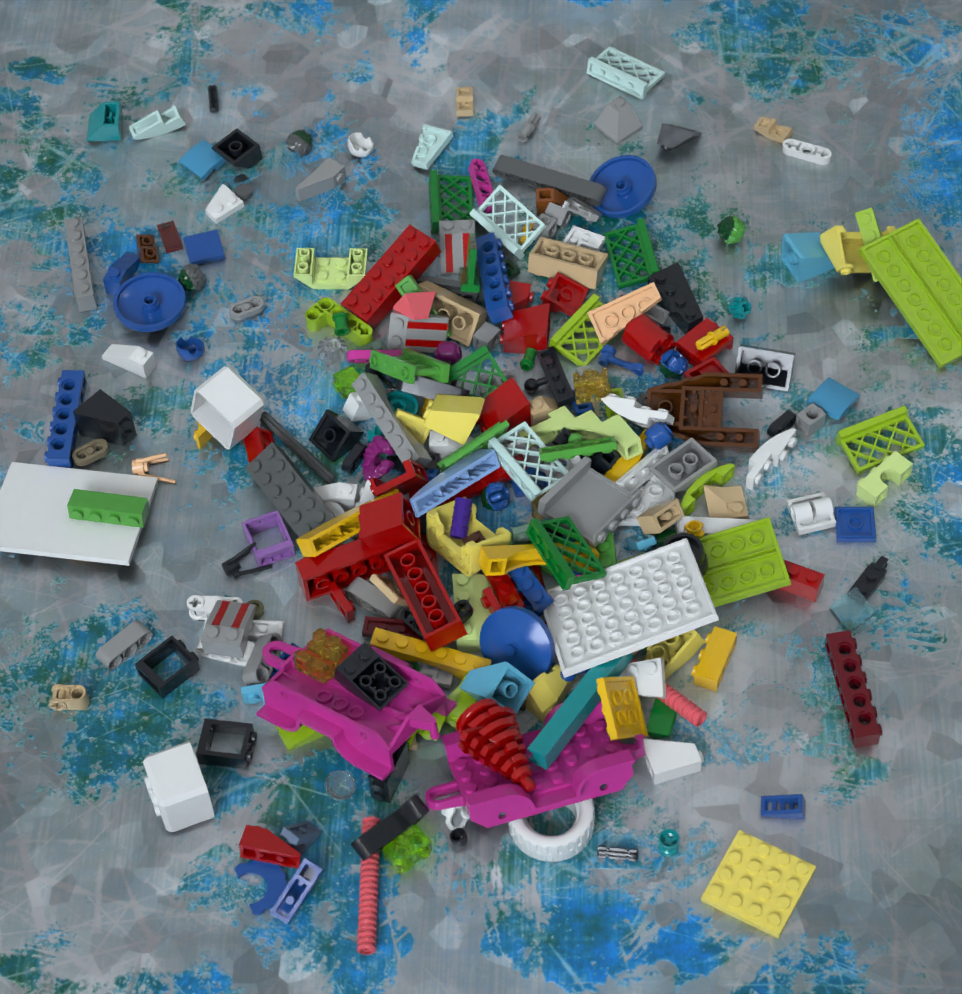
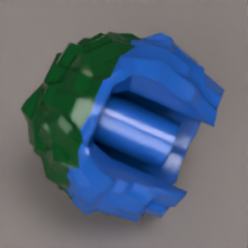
(673, 364)
(495, 496)

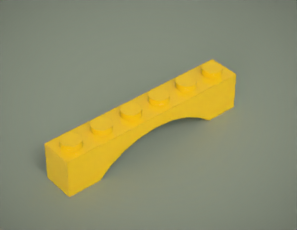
(505, 558)
(416, 650)

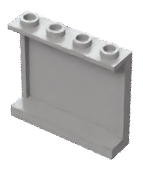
(590, 501)

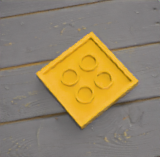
(621, 707)

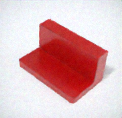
(257, 442)

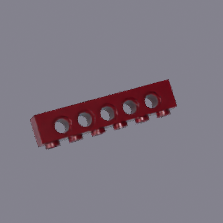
(860, 733)

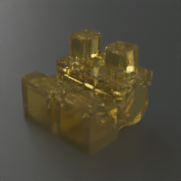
(591, 383)
(321, 656)

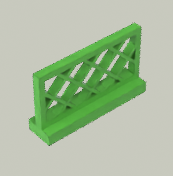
(477, 443)

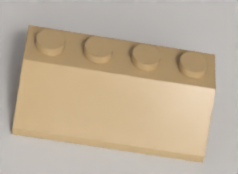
(572, 261)
(463, 314)

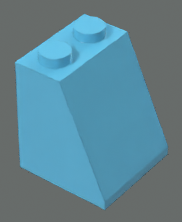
(804, 255)
(500, 683)

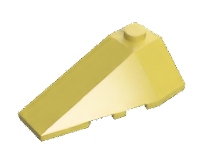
(675, 650)
(547, 693)

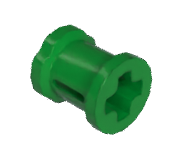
(341, 324)

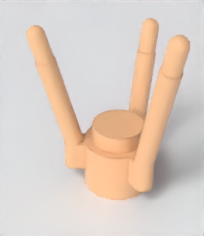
(141, 466)

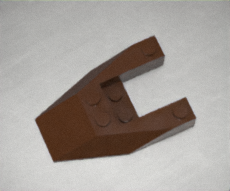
(699, 407)

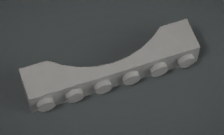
(80, 264)
(375, 399)

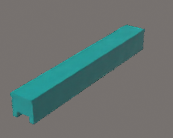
(573, 713)

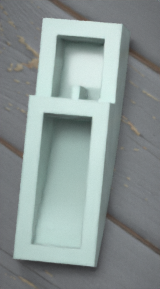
(157, 124)

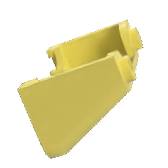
(843, 249)
(461, 556)

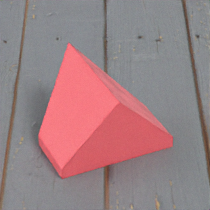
(415, 305)

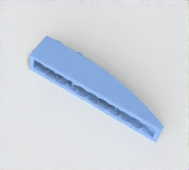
(454, 480)

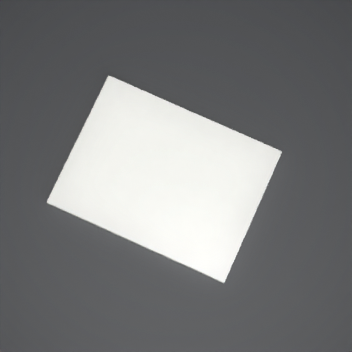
(38, 520)
(629, 608)

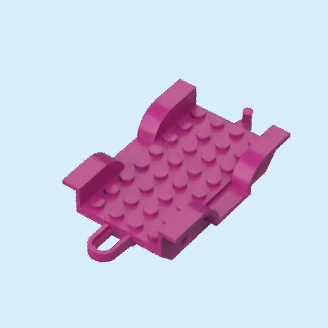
(355, 727)
(572, 777)

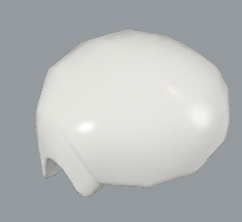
(359, 145)

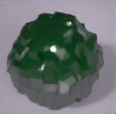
(300, 142)
(192, 278)

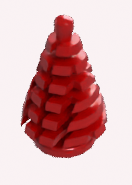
(495, 740)

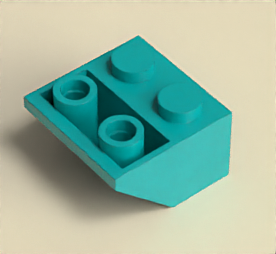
(105, 122)

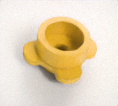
(695, 528)

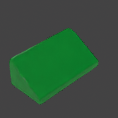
(661, 720)

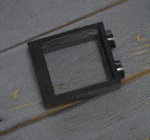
(153, 658)
(224, 759)

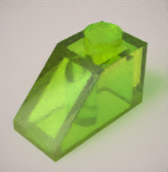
(343, 381)

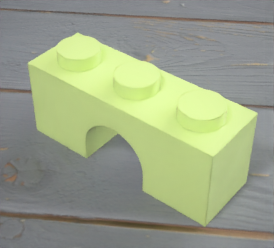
(893, 468)

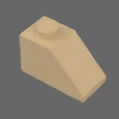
(540, 408)
(660, 517)

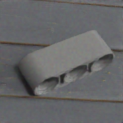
(371, 599)
(124, 645)
(256, 669)

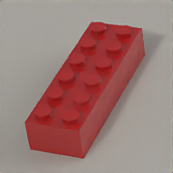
(377, 291)
(340, 565)
(425, 595)

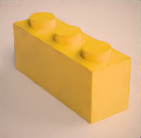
(714, 658)

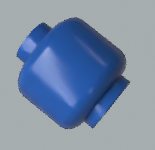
(658, 436)

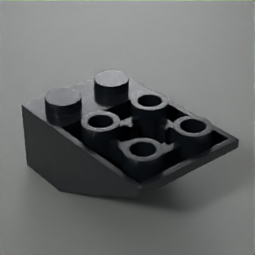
(370, 677)

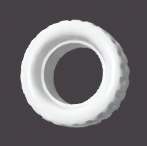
(560, 846)

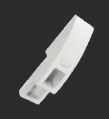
(636, 413)
(769, 454)

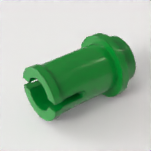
(527, 362)

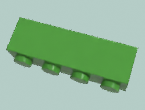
(108, 508)

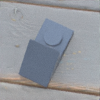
(301, 835)

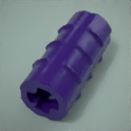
(460, 518)

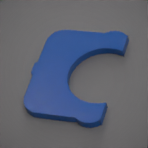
(275, 881)

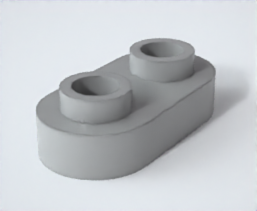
(246, 308)

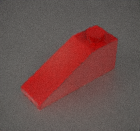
(264, 846)

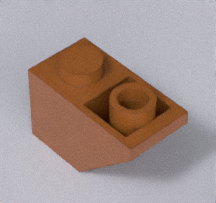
(547, 195)

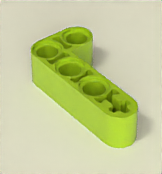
(321, 314)

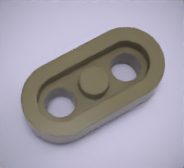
(90, 452)

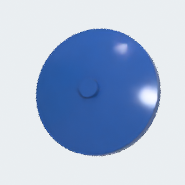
(628, 184)
(149, 302)
(518, 638)

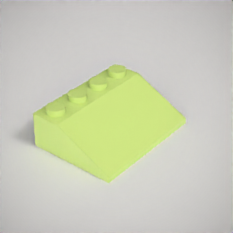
(471, 590)

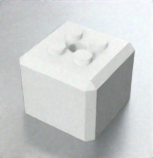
(227, 407)
(177, 787)

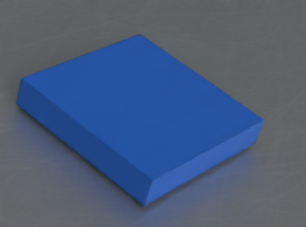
(204, 247)
(855, 524)

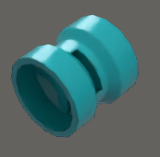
(671, 839)

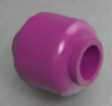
(448, 351)

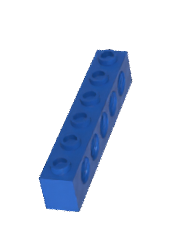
(493, 278)
(64, 427)

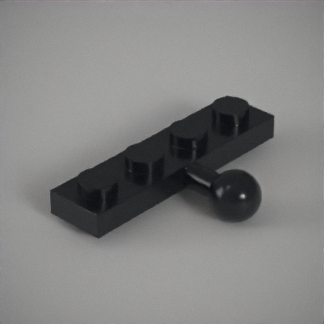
(553, 376)

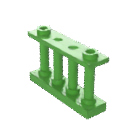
(409, 365)

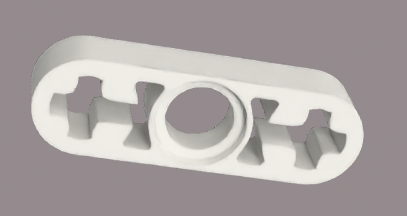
(793, 151)

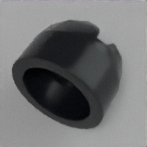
(455, 837)

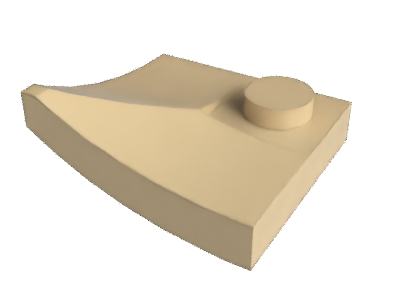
(725, 502)

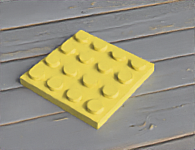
(758, 884)

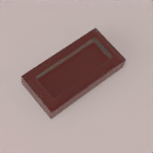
(169, 237)

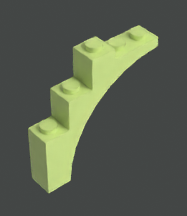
(590, 428)

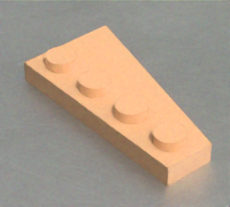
(614, 316)

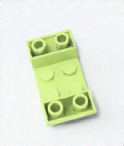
(330, 272)

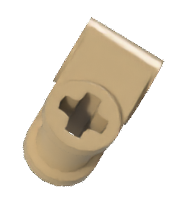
(66, 697)

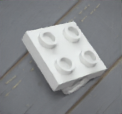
(811, 513)

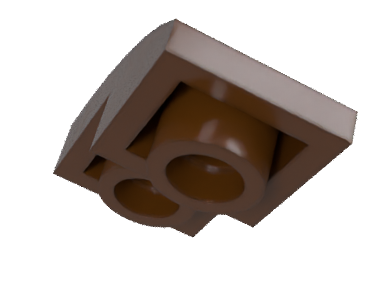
(146, 249)

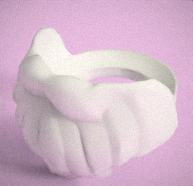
(449, 814)

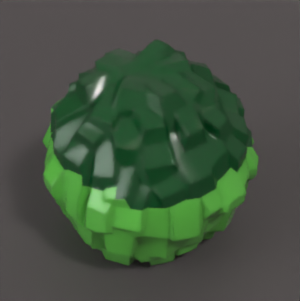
(731, 229)

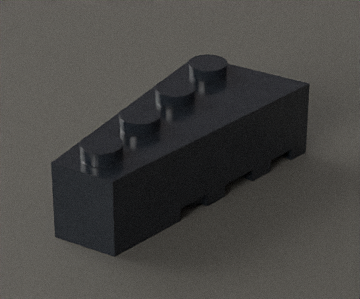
(677, 297)

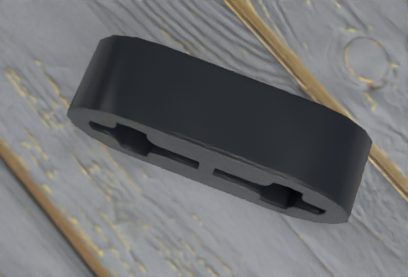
(782, 424)
(354, 458)

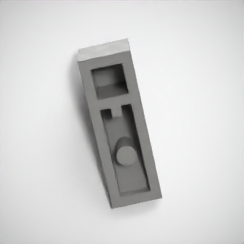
(321, 180)

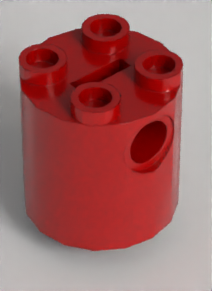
(647, 339)

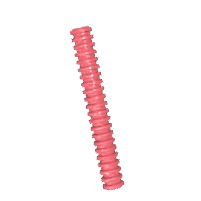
(682, 705)
(368, 897)

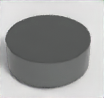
(244, 191)

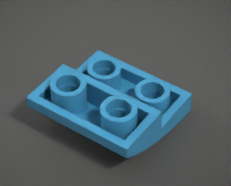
(202, 160)
(834, 398)

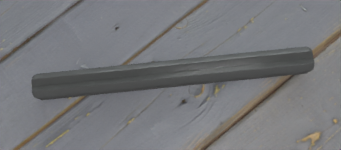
(297, 448)

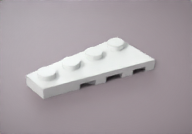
(648, 677)

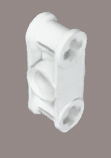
(205, 605)

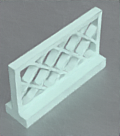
(623, 78)
(491, 226)
(513, 467)

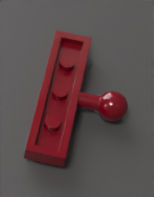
(388, 624)

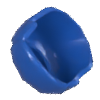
(190, 349)

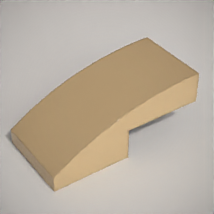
(464, 101)
(769, 128)

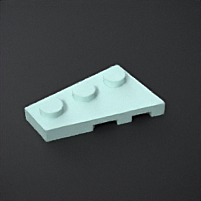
(430, 145)

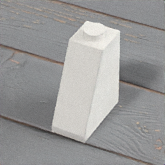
(671, 759)

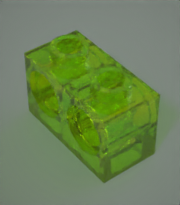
(404, 846)

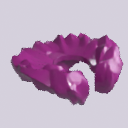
(372, 465)

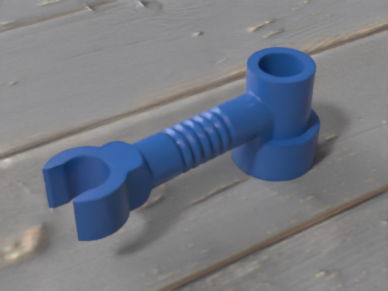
(607, 356)

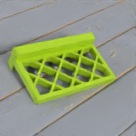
(573, 326)
(869, 428)

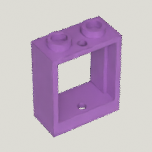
(275, 552)

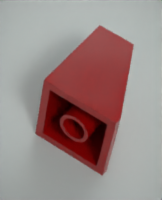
(526, 330)
(504, 404)
(388, 522)

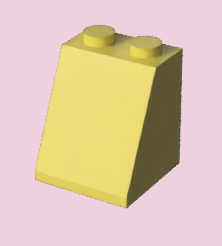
(453, 415)

